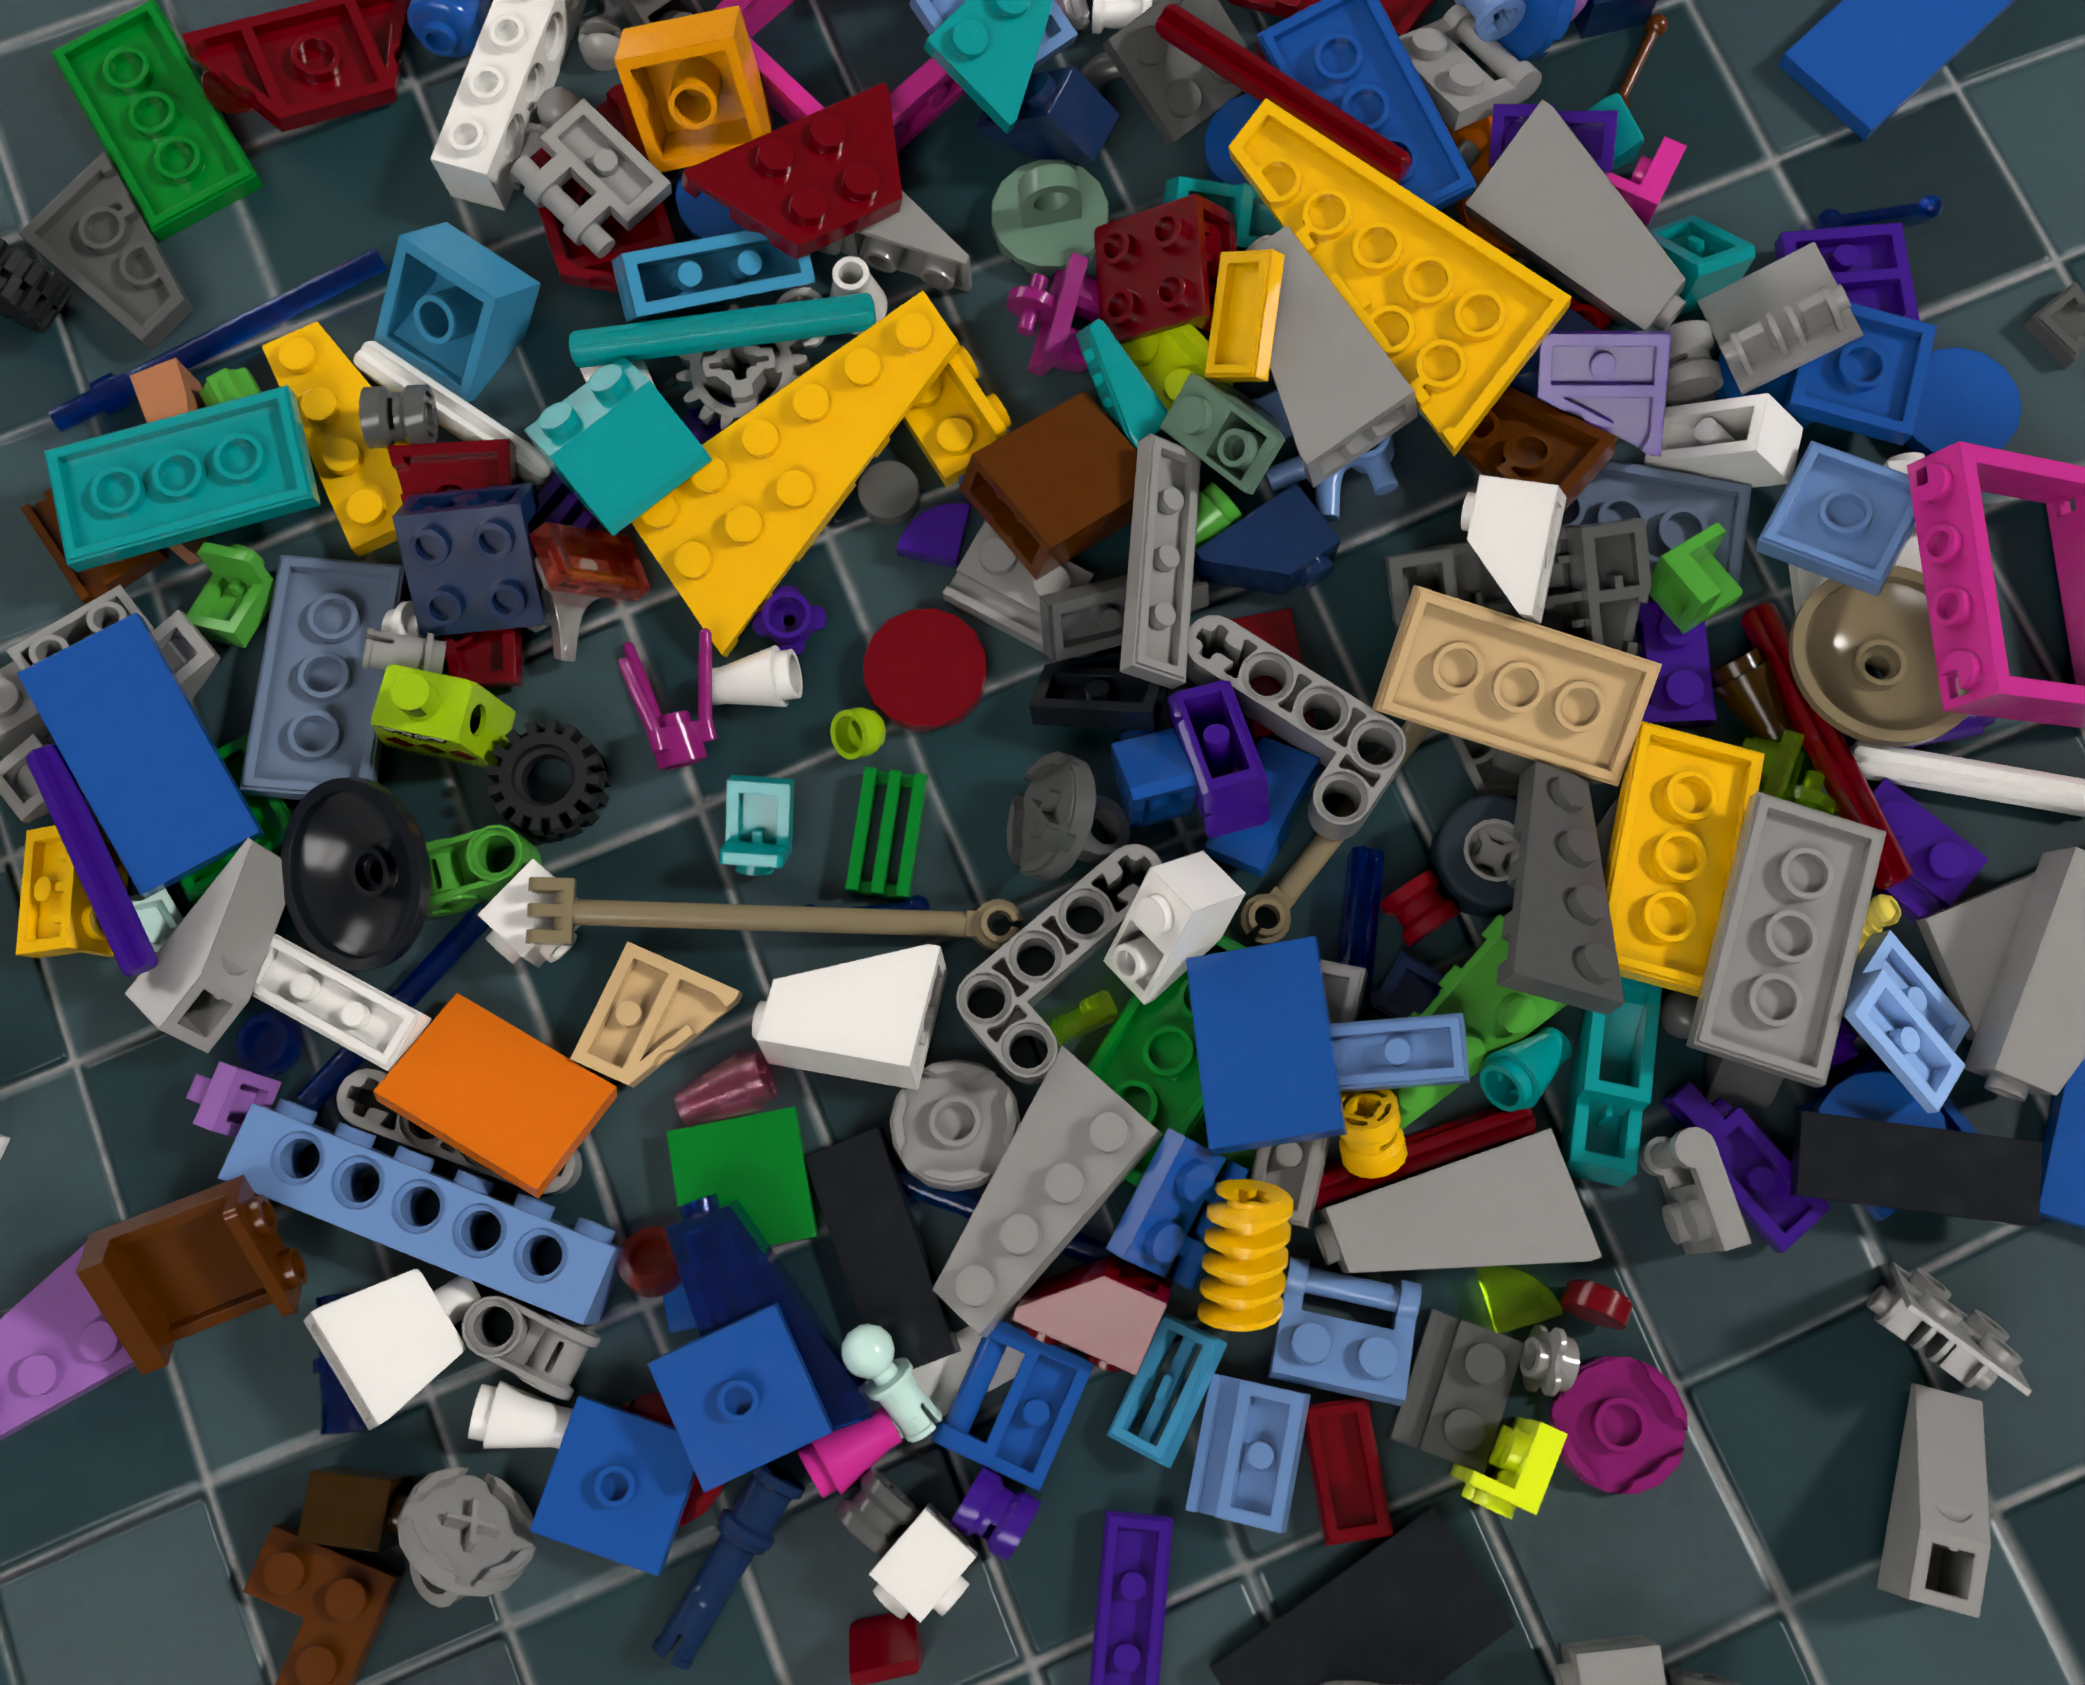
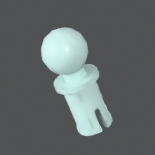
(870, 1355)

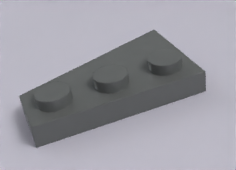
(110, 253)

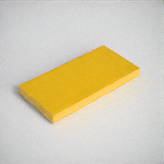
(1675, 851)

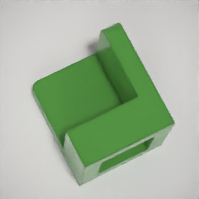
(1691, 581)

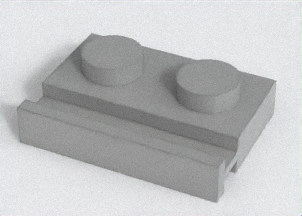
(1002, 591)

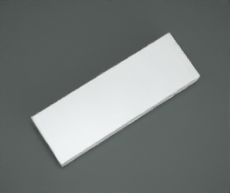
(337, 1004)

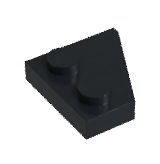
(1096, 695)

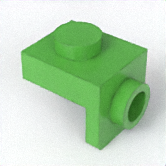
(234, 596)

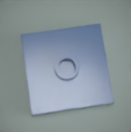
(1841, 519)

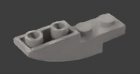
(17, 711)

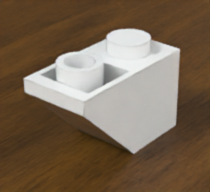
(1173, 917)

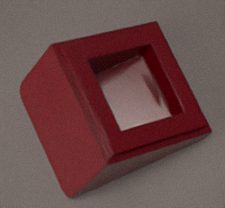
(884, 1648)

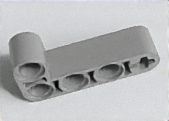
(1284, 713)
(1068, 949)

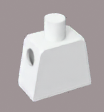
(392, 1339)

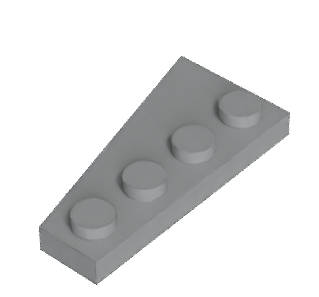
(1049, 1183)

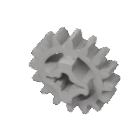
(719, 373)

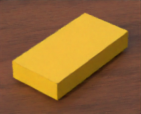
(1244, 316)

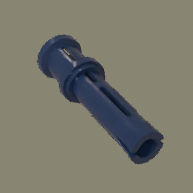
(744, 1532)

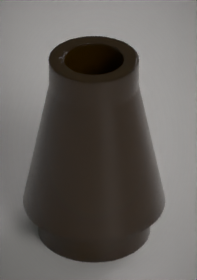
(1753, 694)

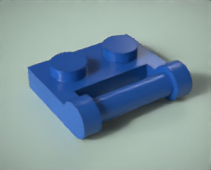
(1032, 1413)

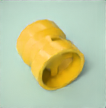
(1373, 1138)

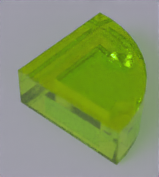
(1093, 1014)
(1515, 1298)

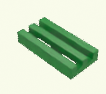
(894, 781)

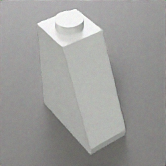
(856, 1017)

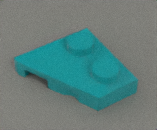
(992, 52)

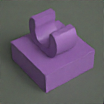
(229, 1096)

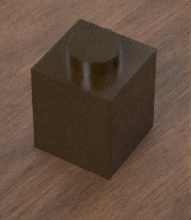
(353, 1508)

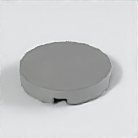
(954, 1125)

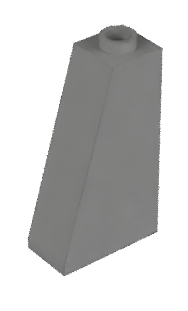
(1575, 225)
(1329, 369)
(2036, 1010)
(1475, 1212)

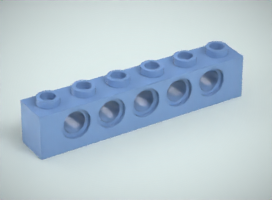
(269, 1156)

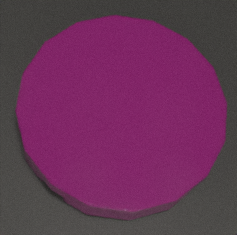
(1620, 1425)

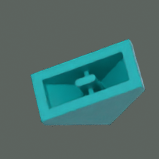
(1704, 256)

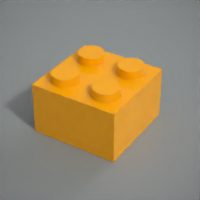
(693, 87)

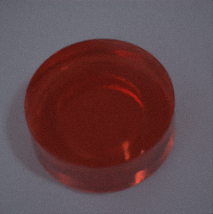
(648, 1263)

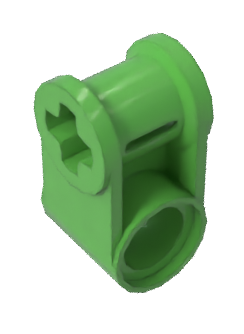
(465, 868)

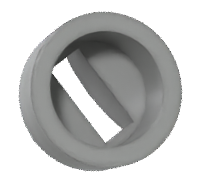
(599, 42)

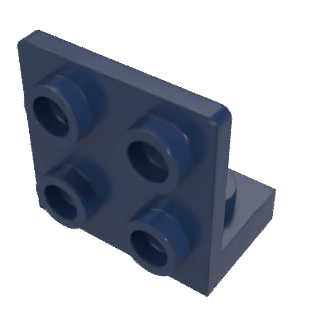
(471, 559)

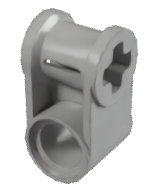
(542, 1348)

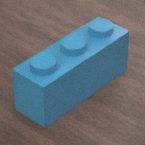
(705, 274)

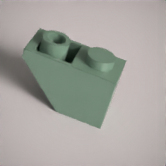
(1224, 430)

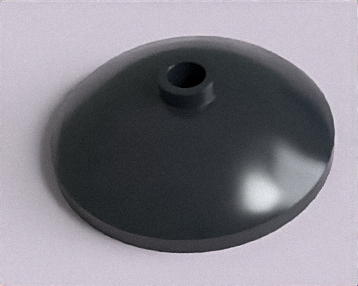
(355, 873)

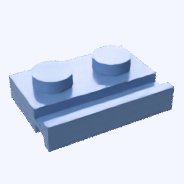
(1248, 1453)

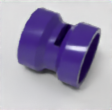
(995, 1514)

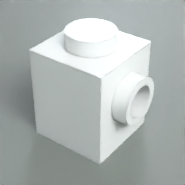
(509, 919)
(924, 1567)

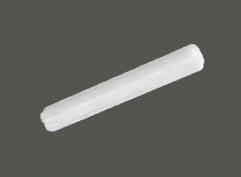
(452, 411)
(1971, 778)

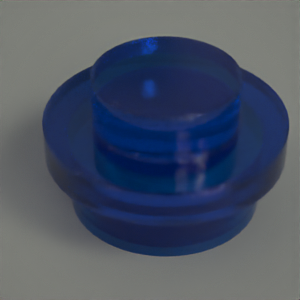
(269, 1043)

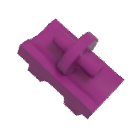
(1069, 294)

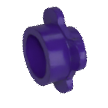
(786, 603)

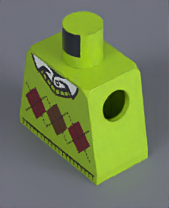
(433, 715)

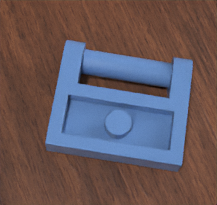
(1341, 1352)

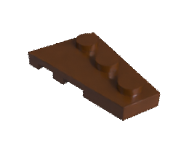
(1538, 444)

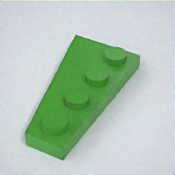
(1492, 1016)

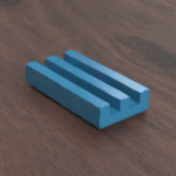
(1188, 1401)

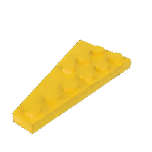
(1424, 286)
(790, 468)

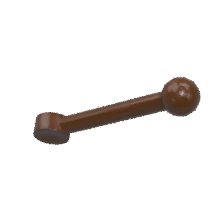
(1655, 27)

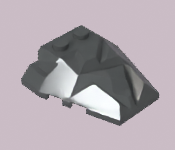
(1592, 594)

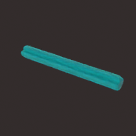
(723, 330)

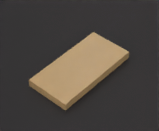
(1516, 686)

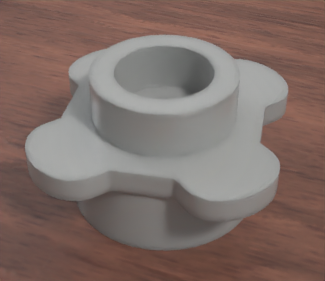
(1549, 1361)

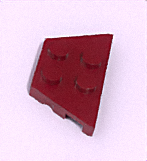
(308, 58)
(810, 176)
(578, 263)

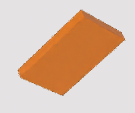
(496, 1094)

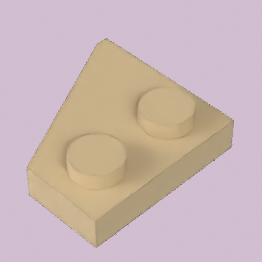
(649, 1015)

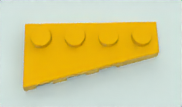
(327, 391)

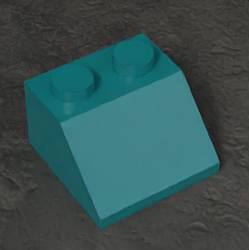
(617, 444)

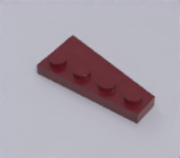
(485, 656)

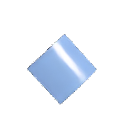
(1906, 1019)

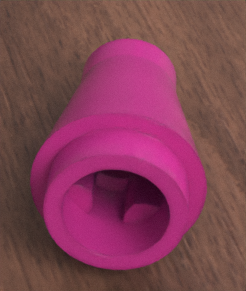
(848, 1453)

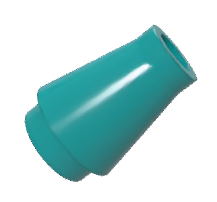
(1521, 1072)

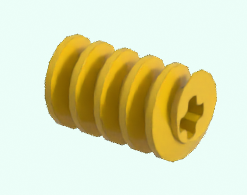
(1246, 1256)

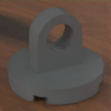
(1055, 819)

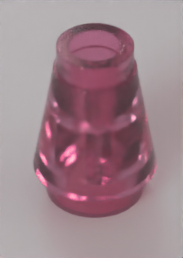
(727, 1090)

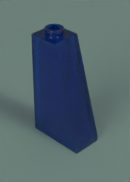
(735, 1272)

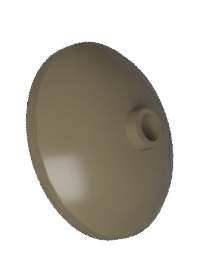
(1847, 629)

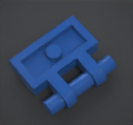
(1166, 1207)

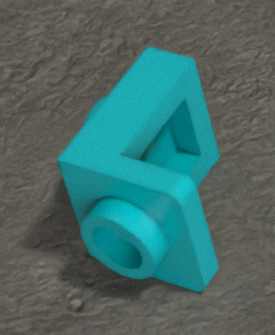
(758, 823)

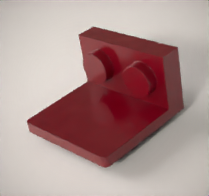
(1161, 267)

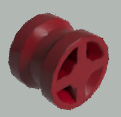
(1420, 907)

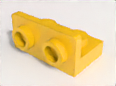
(956, 418)
(53, 903)

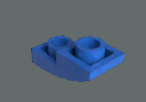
(1289, 779)

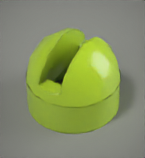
(857, 732)

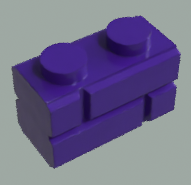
(1223, 757)

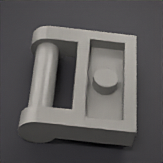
(1454, 81)
(1699, 1212)

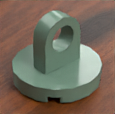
(1047, 214)

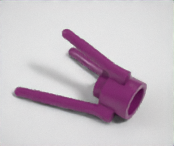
(673, 736)

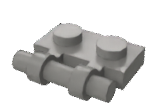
(605, 165)

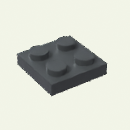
(1167, 81)

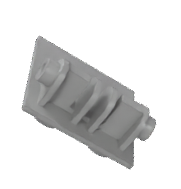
(1780, 318)
(1964, 1345)

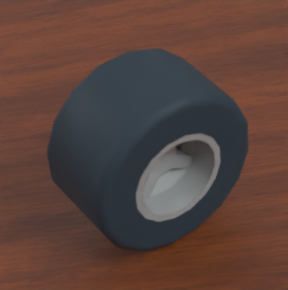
(1474, 827)

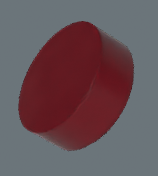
(1596, 1304)

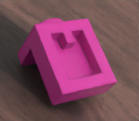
(1649, 179)

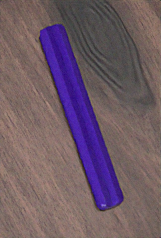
(92, 861)

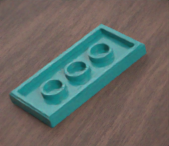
(181, 478)

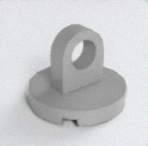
(464, 1535)

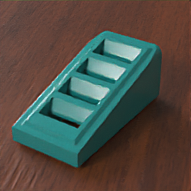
(1120, 384)

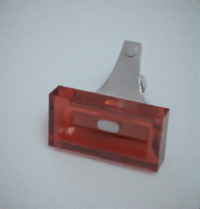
(578, 569)

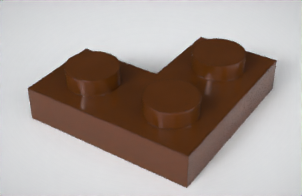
(336, 1595)

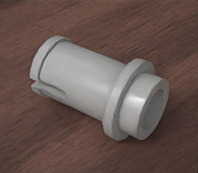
(403, 650)

